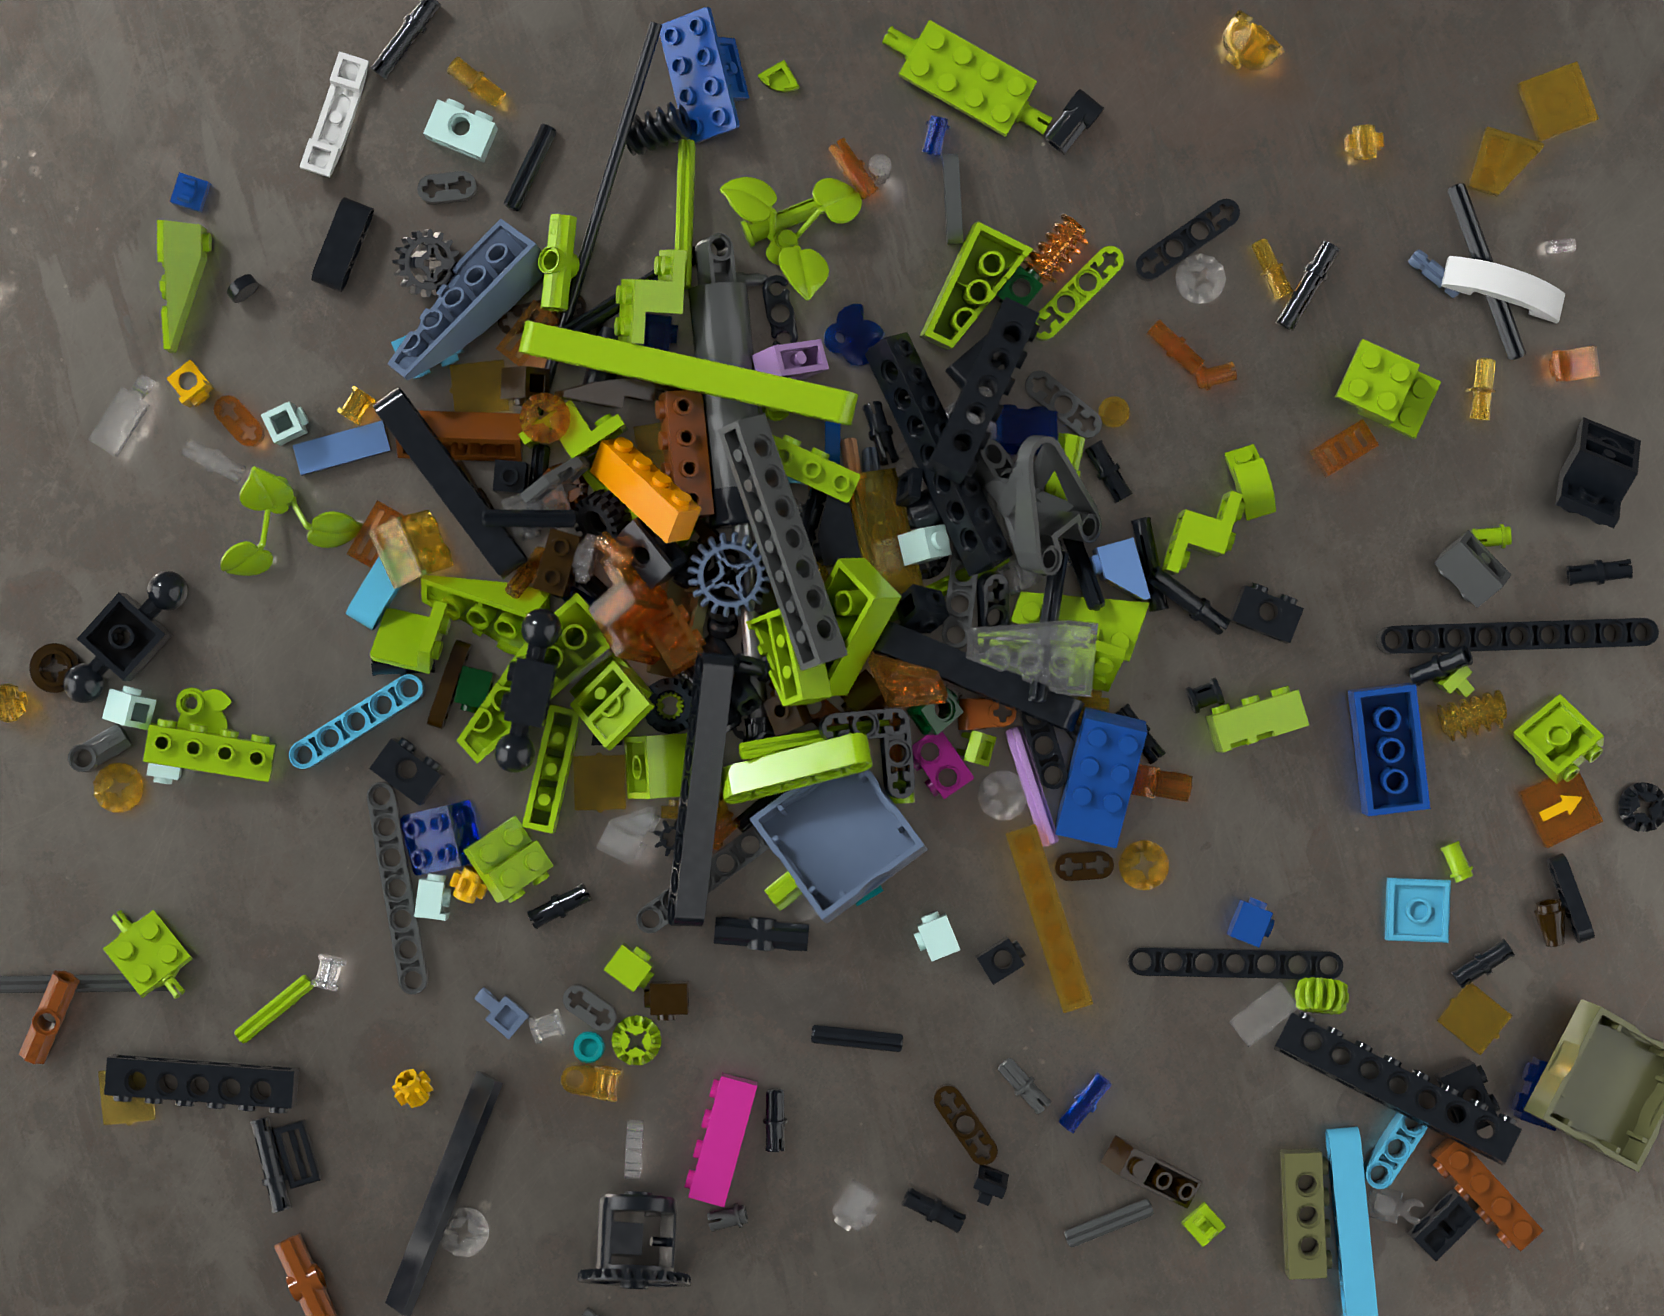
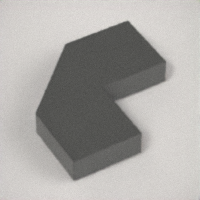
(563, 474)

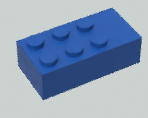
(1389, 749)
(1100, 777)

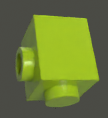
(631, 967)

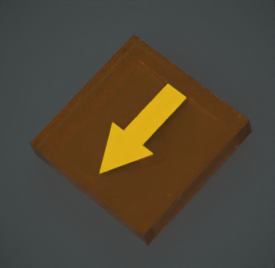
(1560, 809)

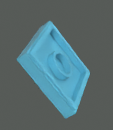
(1417, 910)

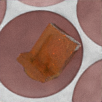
(1574, 364)

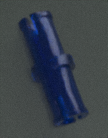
(1085, 1102)

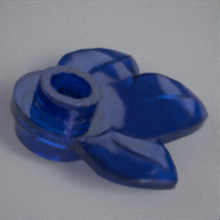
(857, 334)

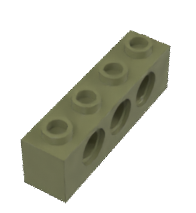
(1293, 1166)

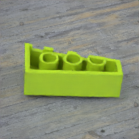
(975, 278)
(1117, 620)

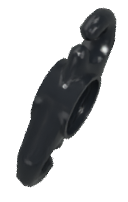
(783, 299)

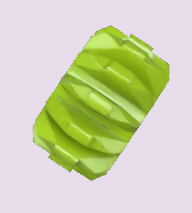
(1321, 996)

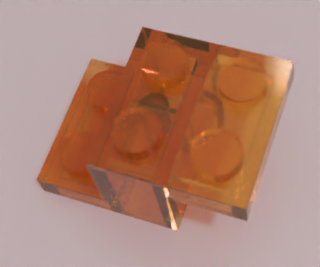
(623, 611)

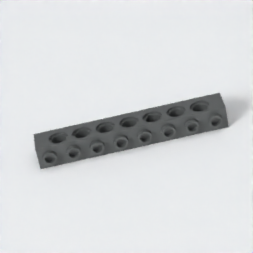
(782, 541)

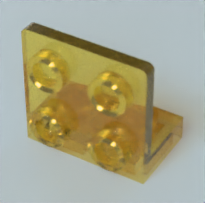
(411, 547)

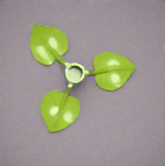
(806, 267)
(275, 495)

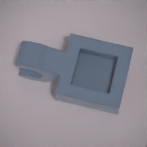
(504, 1014)

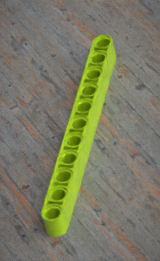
(688, 373)

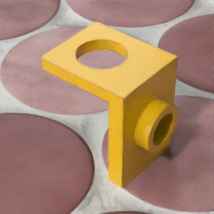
(197, 393)

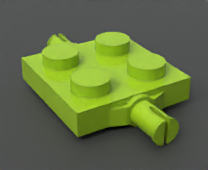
(147, 954)

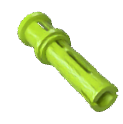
(784, 219)

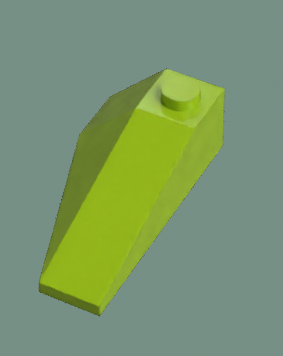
(183, 256)
(485, 606)

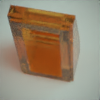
(1323, 461)

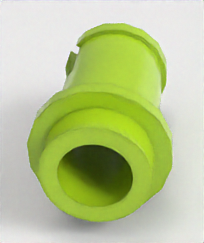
(1495, 536)
(1457, 862)

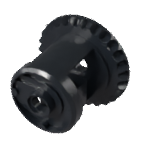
(626, 1240)

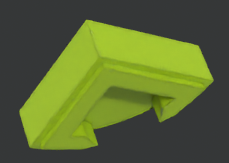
(779, 78)

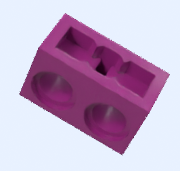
(946, 758)

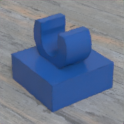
(190, 192)

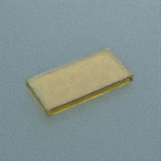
(878, 527)

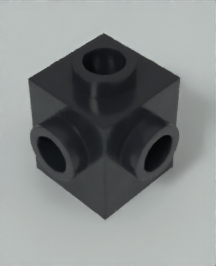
(922, 608)

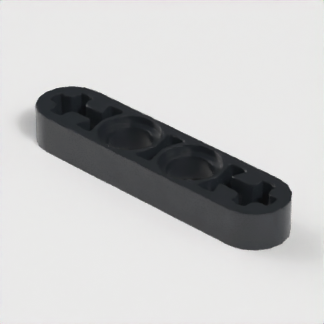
(1188, 241)

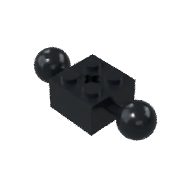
(103, 636)
(529, 692)

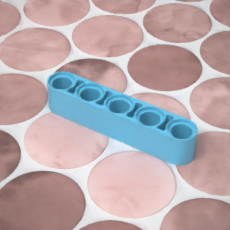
(343, 726)

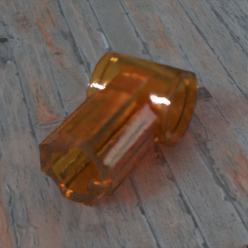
(1154, 782)

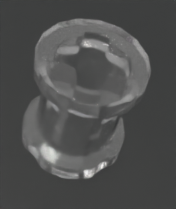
(328, 972)
(547, 1026)

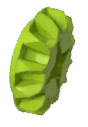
(636, 1025)

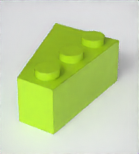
(1256, 719)

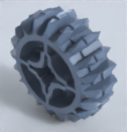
(706, 587)

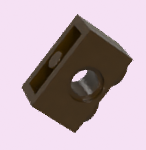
(556, 564)

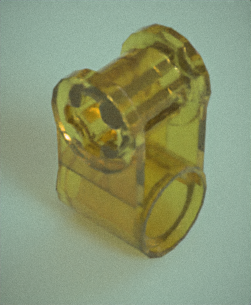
(593, 1081)

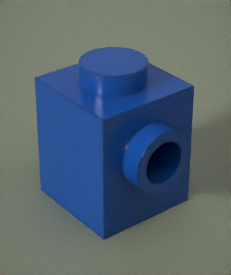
(1251, 922)

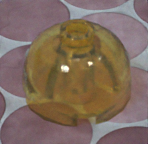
(1249, 43)

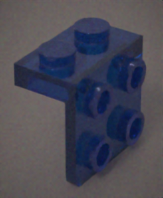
(439, 836)

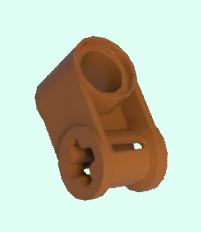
(979, 714)

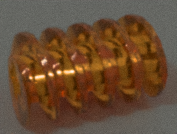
(1057, 248)

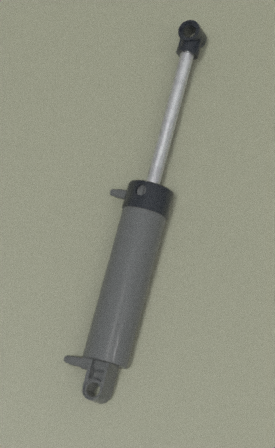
(725, 336)

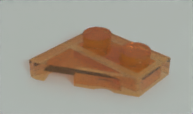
(906, 683)

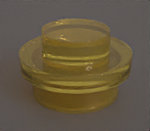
(1114, 411)

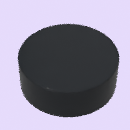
(242, 288)

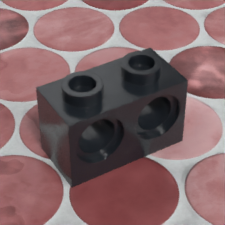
(1444, 1225)

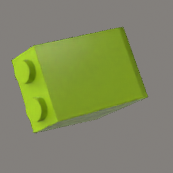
(654, 765)

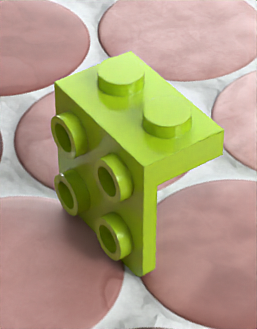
(411, 638)

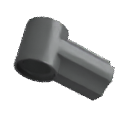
(102, 748)

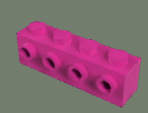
(722, 1140)

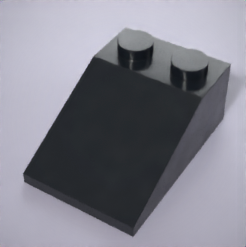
(836, 534)

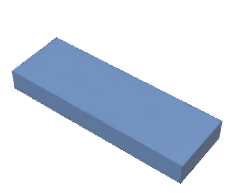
(342, 448)

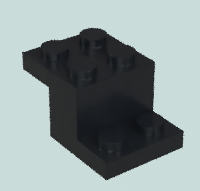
(1598, 473)

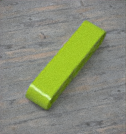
(796, 768)

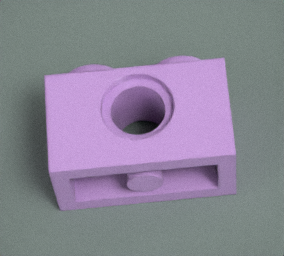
(792, 360)

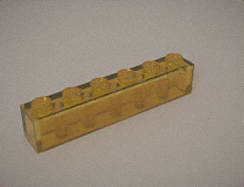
(1048, 918)

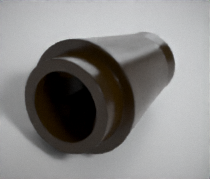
(1551, 920)

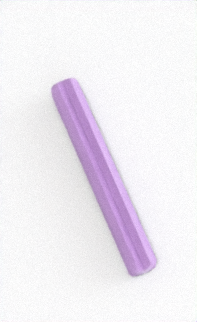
(1031, 785)

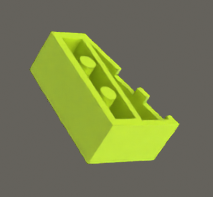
(791, 683)

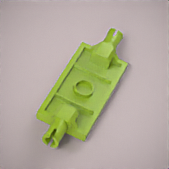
(967, 78)

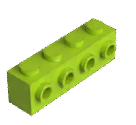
(209, 751)

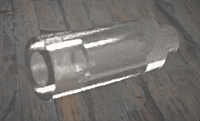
(879, 169)

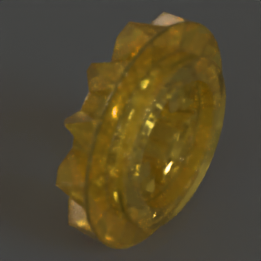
(124, 774)
(1131, 857)

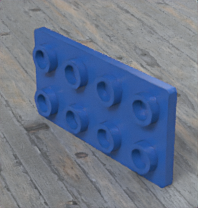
(704, 73)

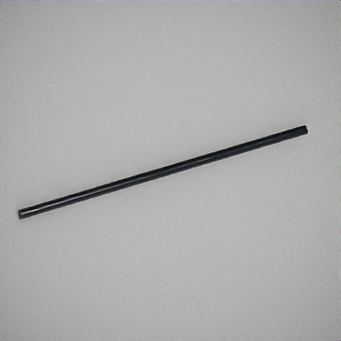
(608, 181)

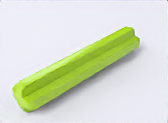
(273, 1009)

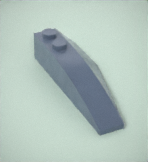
(478, 295)

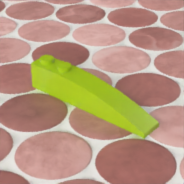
(577, 646)

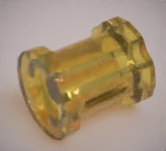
(356, 405)

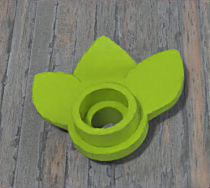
(208, 709)

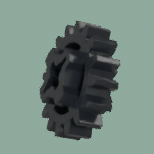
(426, 249)

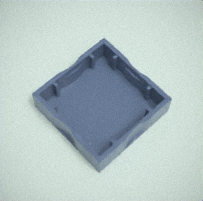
(838, 839)

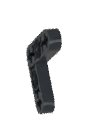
(888, 738)

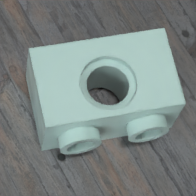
(474, 143)

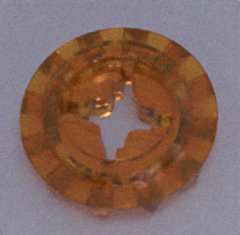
(559, 421)

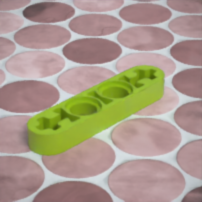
(1078, 295)

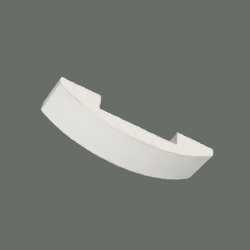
(336, 115)
(1505, 284)

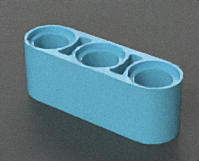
(372, 597)
(1392, 1162)

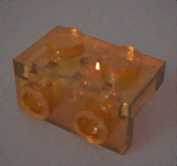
(674, 637)

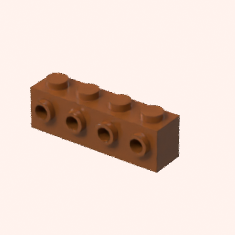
(685, 445)
(1484, 1189)

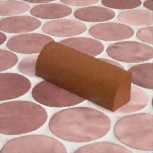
(475, 435)

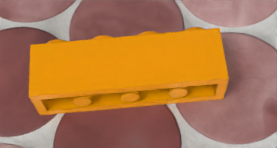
(645, 490)

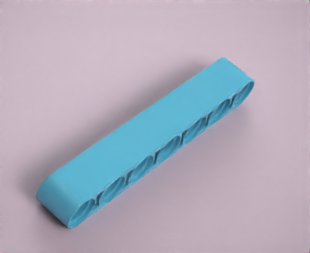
(1351, 1222)

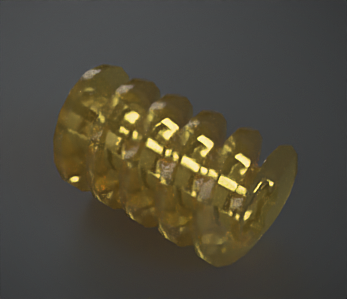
(1472, 714)

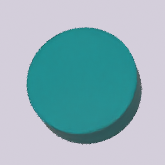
(589, 1046)

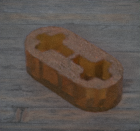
(234, 426)

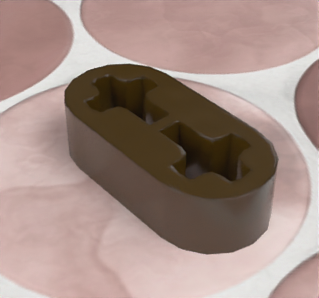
(1084, 873)

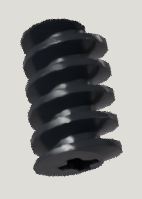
(658, 129)

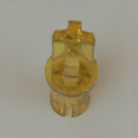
(476, 82)
(1271, 269)
(1483, 389)

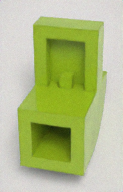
(1252, 481)

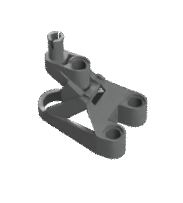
(1037, 524)

